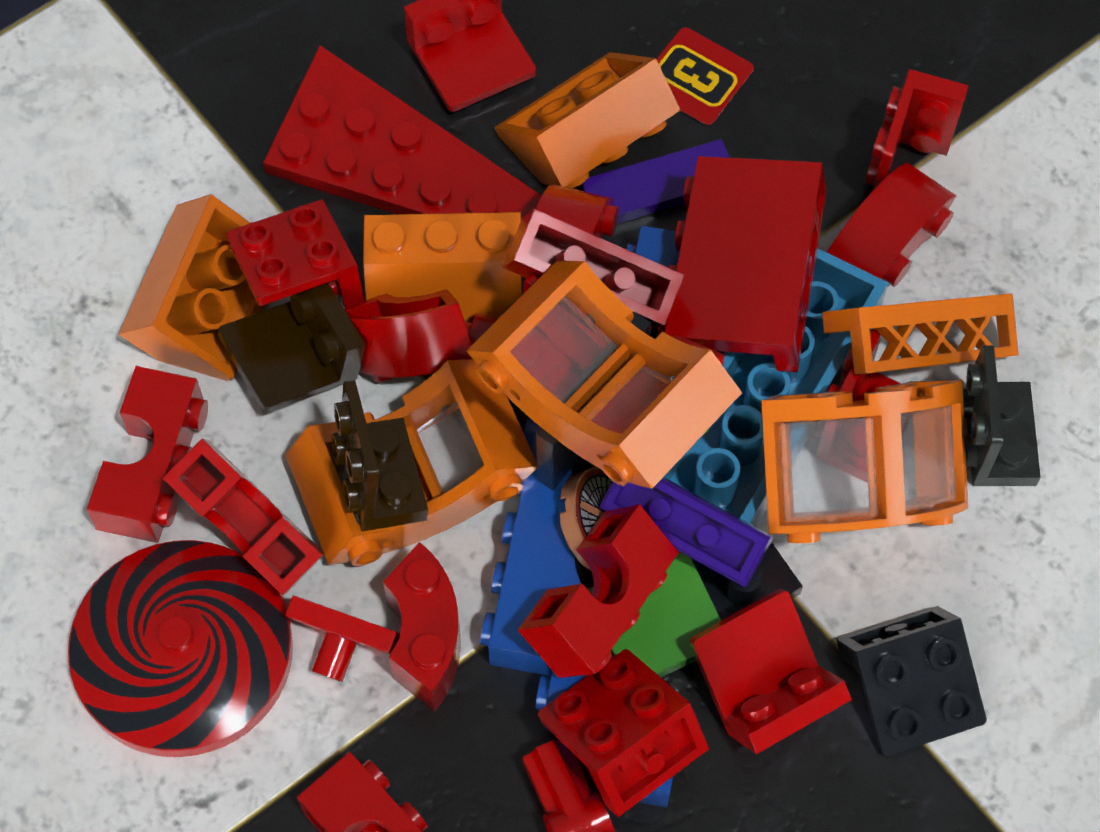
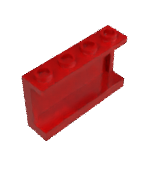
(748, 256)

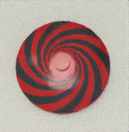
(180, 648)

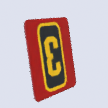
(702, 74)

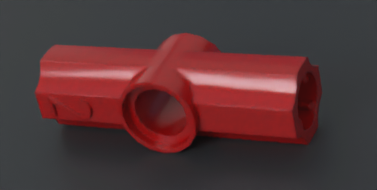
(564, 791)

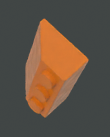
(590, 118)
(441, 252)
(192, 291)

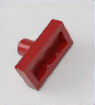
(341, 636)

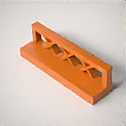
(922, 315)

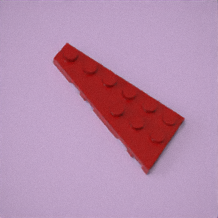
(381, 152)

